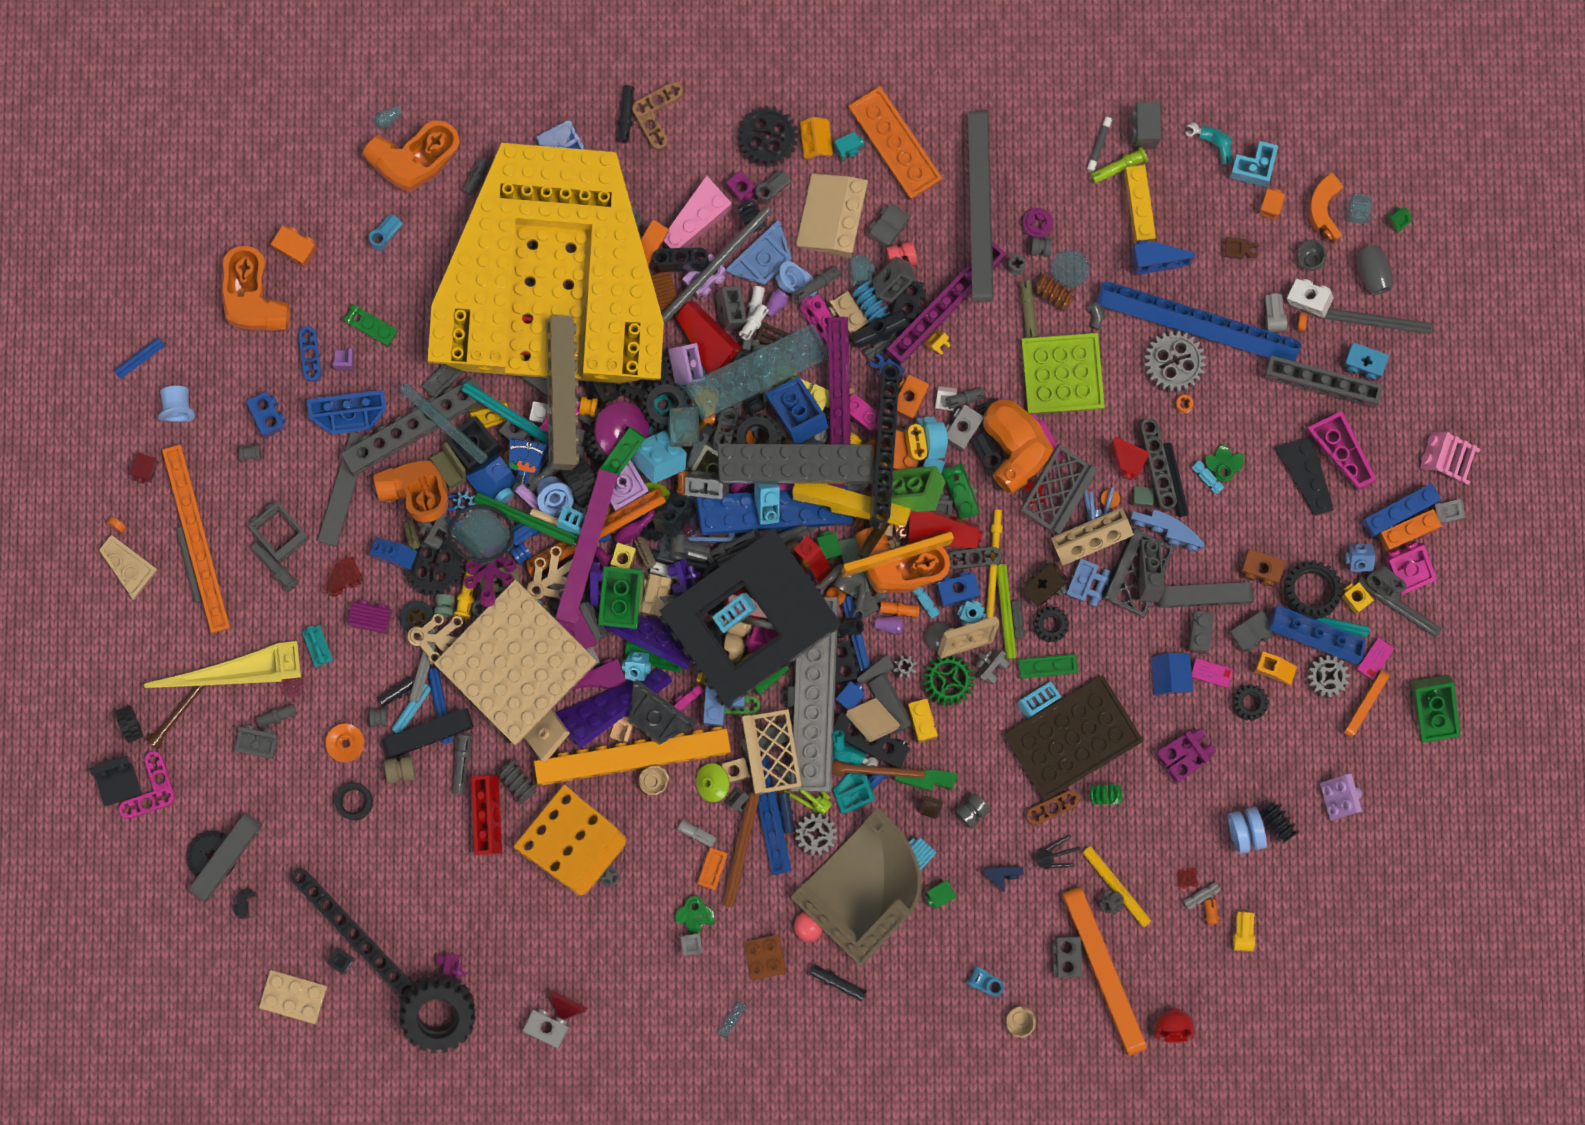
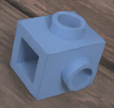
(1360, 557)

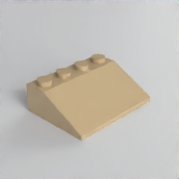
(832, 214)

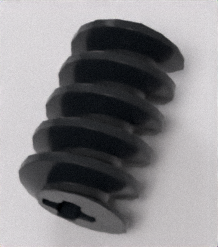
(1279, 822)

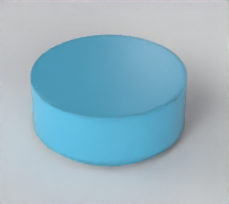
(504, 495)

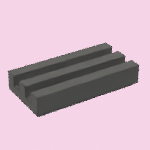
(592, 620)

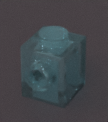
(861, 270)

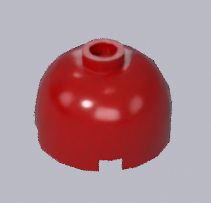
(1174, 1026)

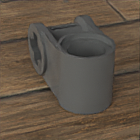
(1385, 582)

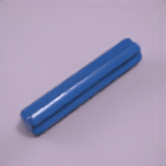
(139, 357)

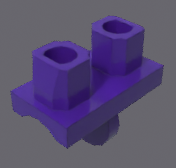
(686, 576)

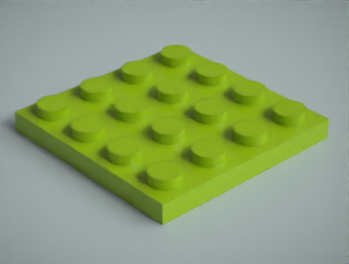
(1062, 373)

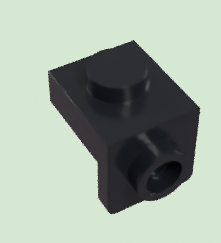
(241, 907)

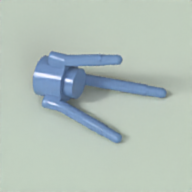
(1091, 512)

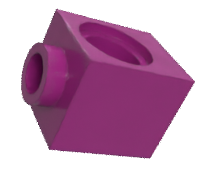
(740, 179)

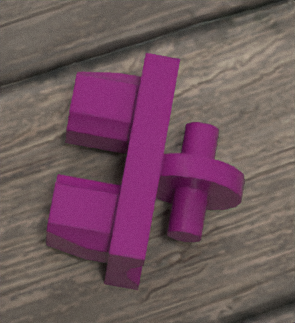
(451, 965)

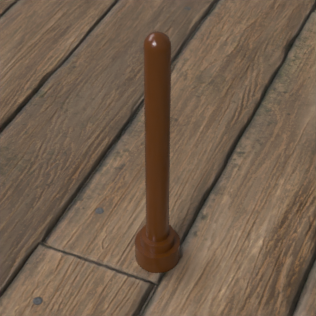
(157, 738)

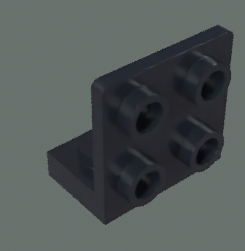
(116, 780)

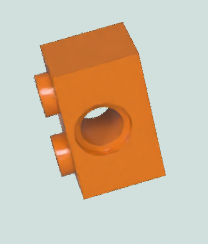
(918, 389)

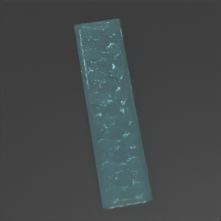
(757, 372)

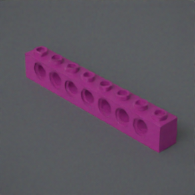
(937, 312)

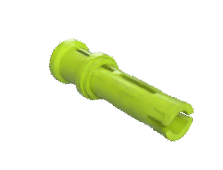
(1127, 161)

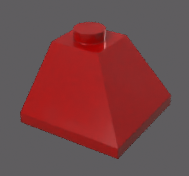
(1128, 458)

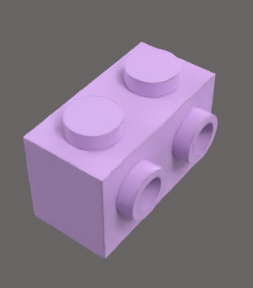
(685, 363)

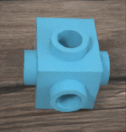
(973, 606)
(636, 666)

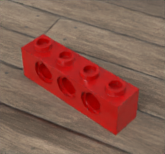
(486, 815)

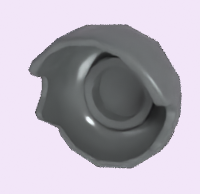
(1312, 255)
(935, 633)

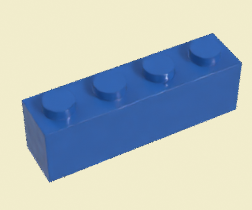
(1401, 510)

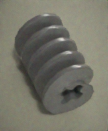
(517, 781)

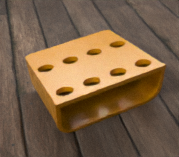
(575, 844)

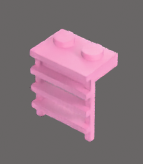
(1440, 454)

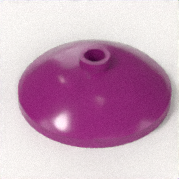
(612, 423)

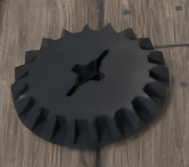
(203, 842)

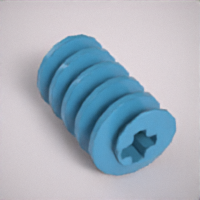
(869, 302)

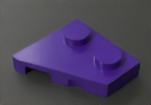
(596, 578)

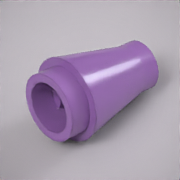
(776, 302)
(890, 624)

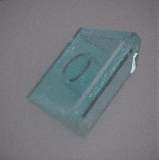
(684, 425)

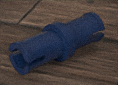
(786, 813)

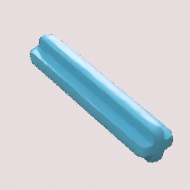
(410, 711)

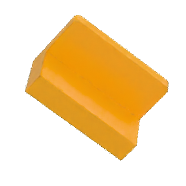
(816, 137)

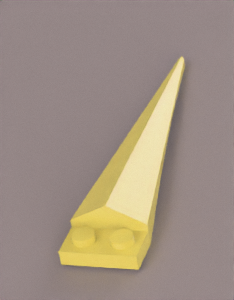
(262, 666)

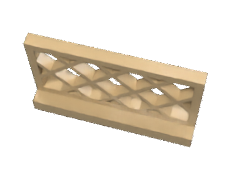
(756, 759)

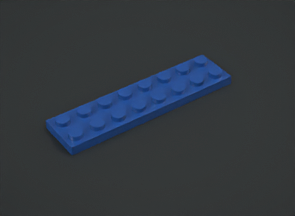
(739, 514)

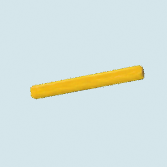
(1116, 885)

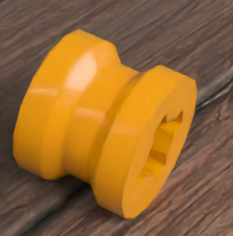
(588, 407)

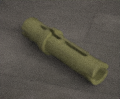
(1028, 308)

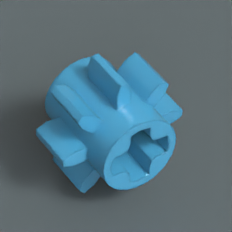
(465, 496)

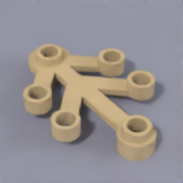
(554, 576)
(439, 639)

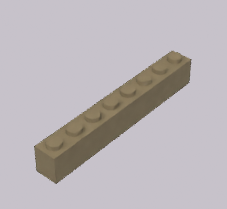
(561, 392)

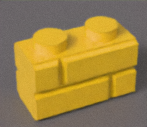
(922, 720)

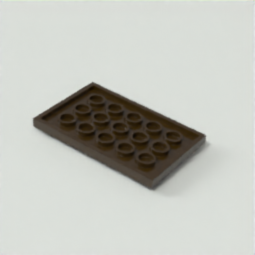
(1073, 738)

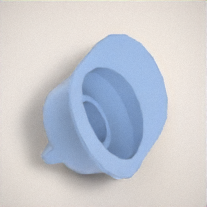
(792, 277)

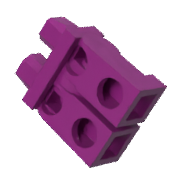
(1190, 750)

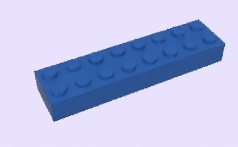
(1317, 634)

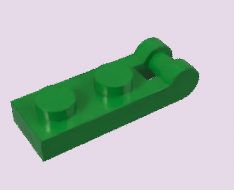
(370, 325)
(961, 491)

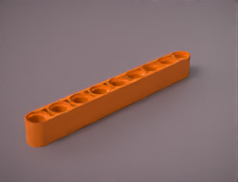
(1104, 971)

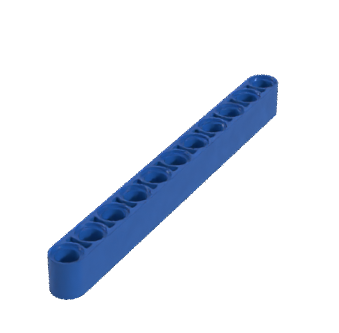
(1197, 322)

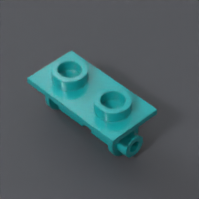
(317, 645)

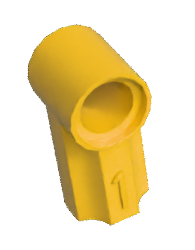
(1244, 938)

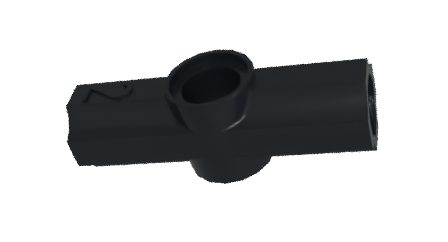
(881, 329)
(985, 450)

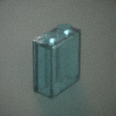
(482, 534)

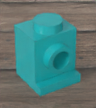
(848, 145)

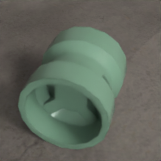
(444, 605)

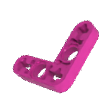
(158, 789)

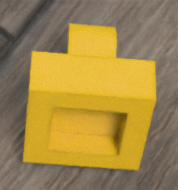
(936, 340)

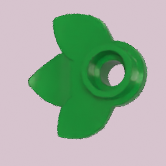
(1224, 461)
(695, 917)

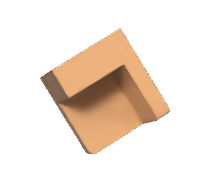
(622, 730)

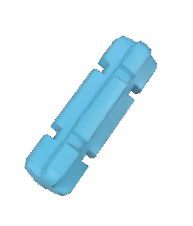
(1207, 477)
(926, 602)

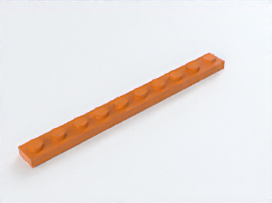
(196, 539)

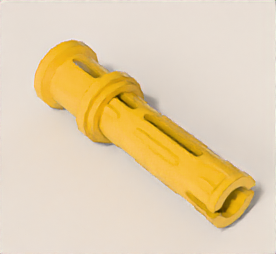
(465, 600)

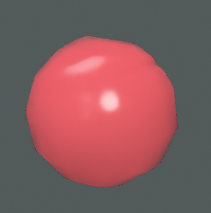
(806, 928)

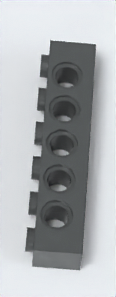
(1323, 381)

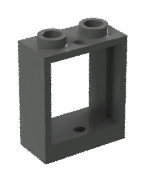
(289, 548)

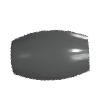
(1375, 270)

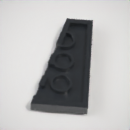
(1305, 468)

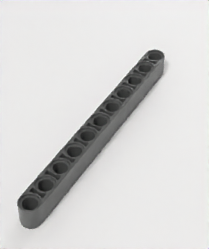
(980, 206)

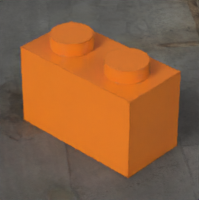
(294, 246)

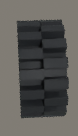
(1055, 613)
(1258, 694)
(129, 724)

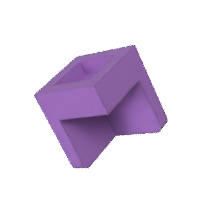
(344, 360)

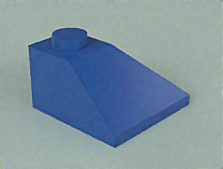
(491, 476)

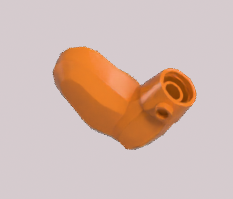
(418, 160)
(907, 573)

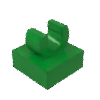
(1400, 218)

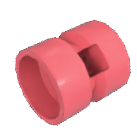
(905, 252)

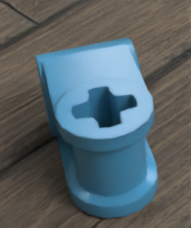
(984, 981)

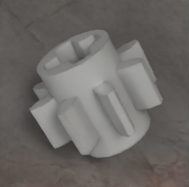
(907, 662)

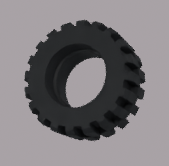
(437, 1037)

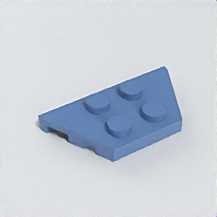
(763, 258)

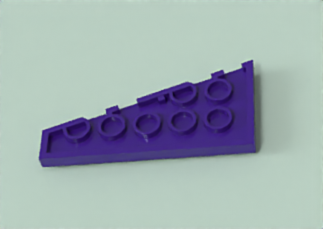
(654, 637)
(602, 711)

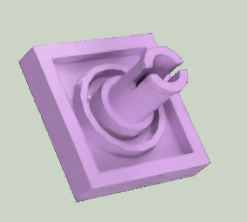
(627, 487)
(1341, 797)

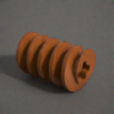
(1054, 291)

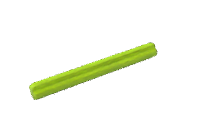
(1006, 611)

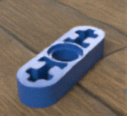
(303, 341)

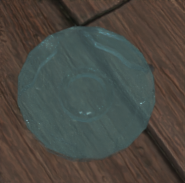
(1070, 268)

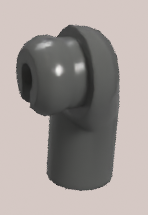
(1098, 313)

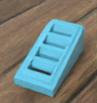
(567, 525)
(750, 608)
(1026, 710)

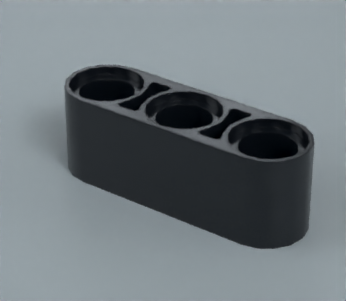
(673, 254)

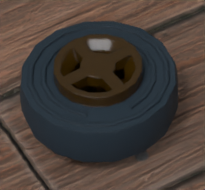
(415, 612)

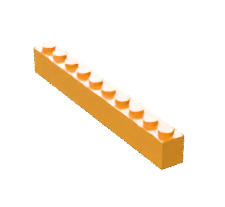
(632, 757)

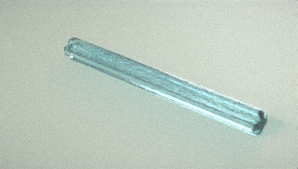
(444, 423)

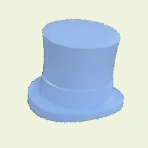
(175, 404)
(553, 496)

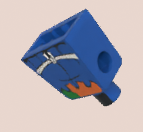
(526, 458)

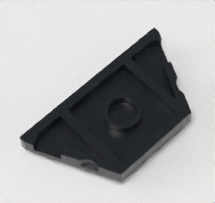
(655, 715)

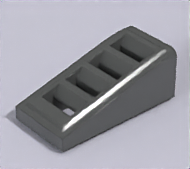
(881, 667)

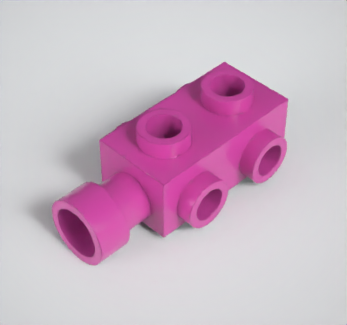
(819, 315)

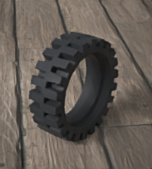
(1321, 570)

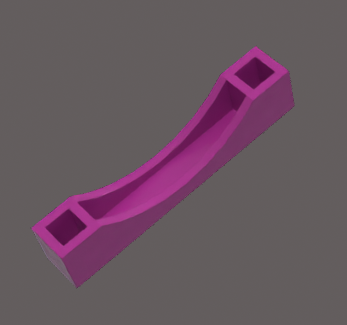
(606, 676)

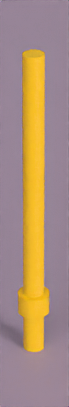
(996, 529)

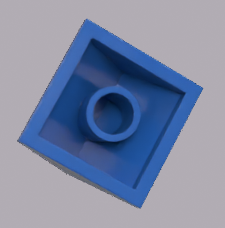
(1172, 673)

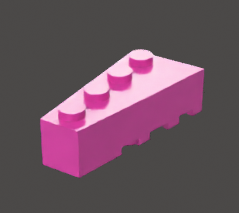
(1342, 447)

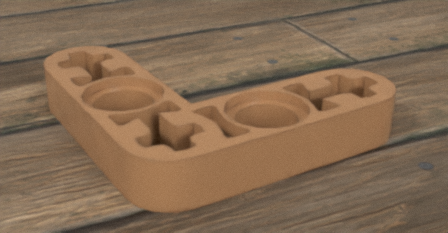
(649, 115)

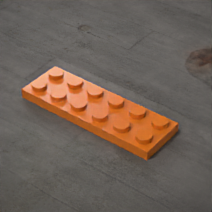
(895, 143)

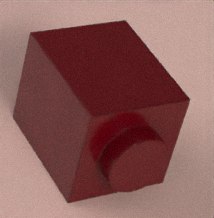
(143, 468)

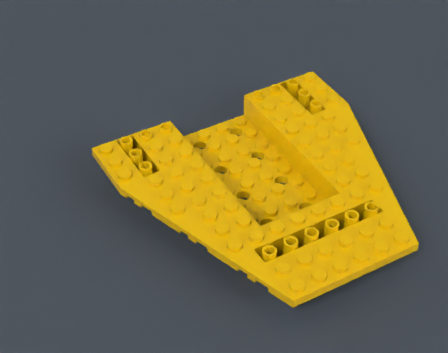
(556, 202)

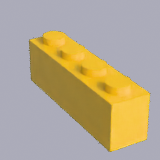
(1139, 203)

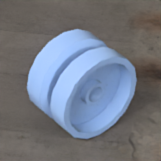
(1247, 830)

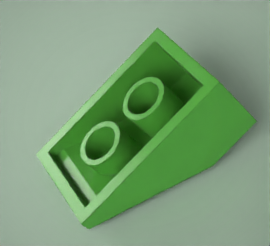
(917, 488)

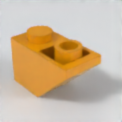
(1275, 668)

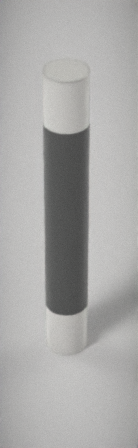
(1099, 144)

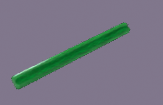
(528, 520)

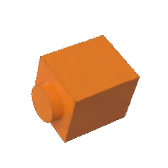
(1272, 203)

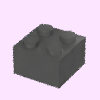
(1147, 125)

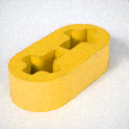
(917, 442)

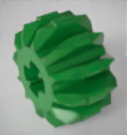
(1106, 794)

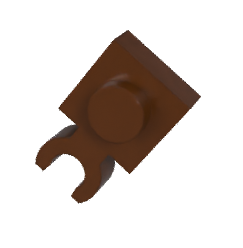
(1236, 248)

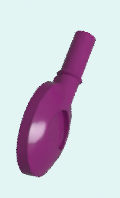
(633, 530)

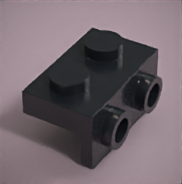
(602, 391)

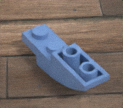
(1176, 531)

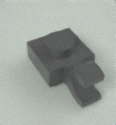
(870, 605)

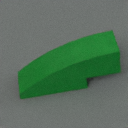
(932, 777)

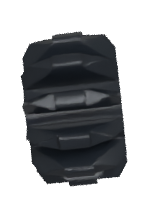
(748, 211)

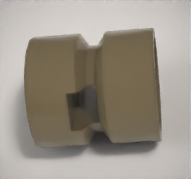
(399, 770)

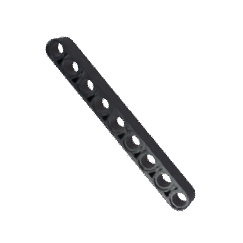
(884, 454)
(345, 930)

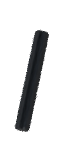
(1181, 504)

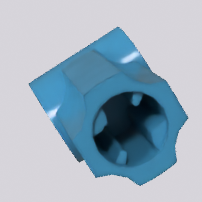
(386, 230)

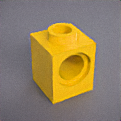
(1355, 606)

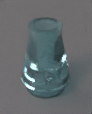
(387, 117)

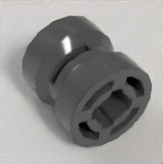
(1041, 246)

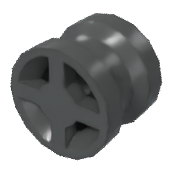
(378, 717)
(608, 875)

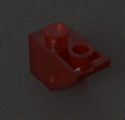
(344, 575)

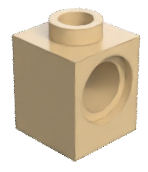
(741, 765)

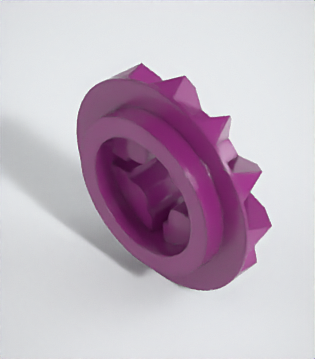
(1042, 215)

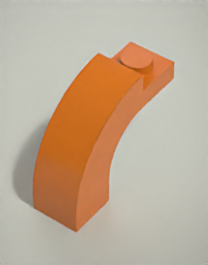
(1318, 212)

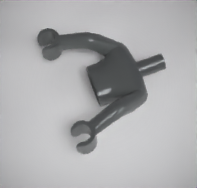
(847, 585)

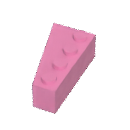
(698, 215)

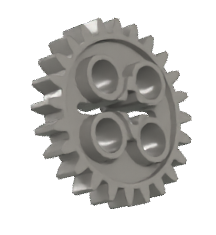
(1182, 376)

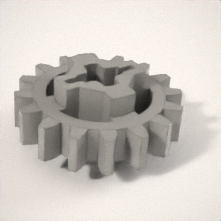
(1334, 681)
(814, 843)

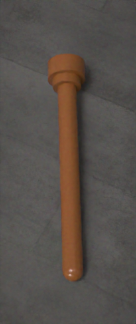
(842, 767)

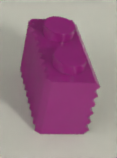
(370, 617)

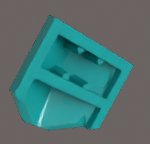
(853, 792)

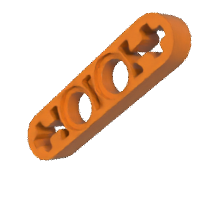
(1366, 703)

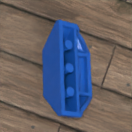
(347, 410)

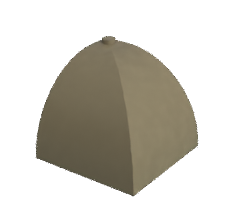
(864, 888)

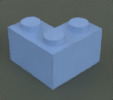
(715, 713)

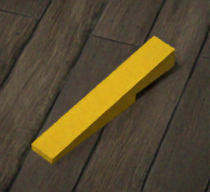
(846, 502)

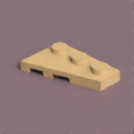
(128, 566)

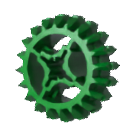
(957, 684)

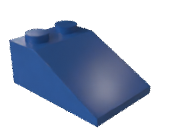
(1156, 257)
(797, 410)

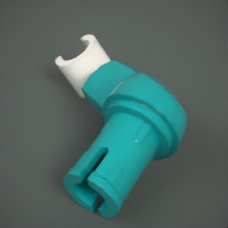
(1215, 136)
(848, 753)

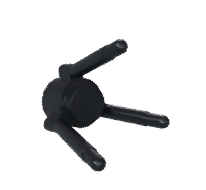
(1046, 858)

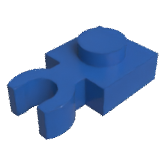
(882, 363)

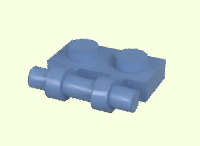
(1083, 579)

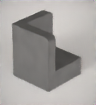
(691, 944)

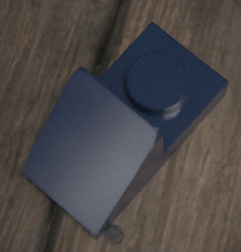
(997, 875)

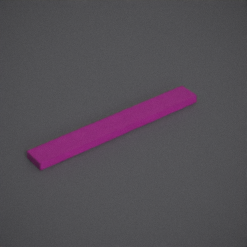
(839, 381)
(586, 546)

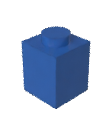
(850, 696)

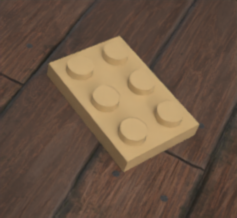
(968, 637)
(293, 997)

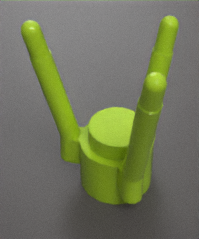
(820, 804)

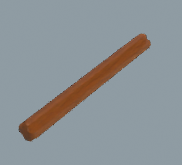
(741, 849)

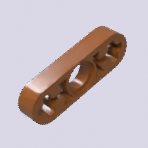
(1068, 806)

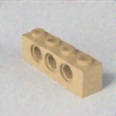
(1092, 536)

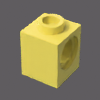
(622, 549)

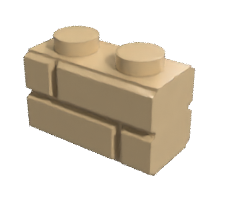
(654, 587)

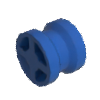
(520, 553)

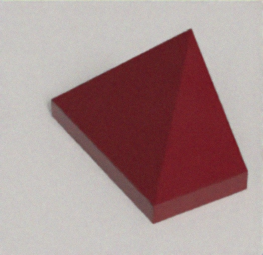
(565, 1007)

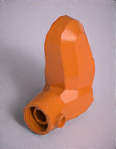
(244, 293)
(1021, 439)
(419, 484)

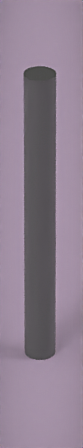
(189, 566)

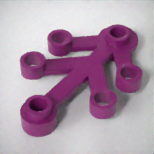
(487, 596)

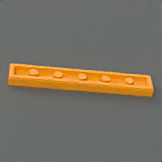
(897, 554)

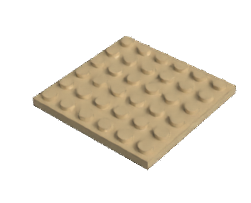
(515, 662)

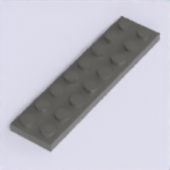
(795, 463)

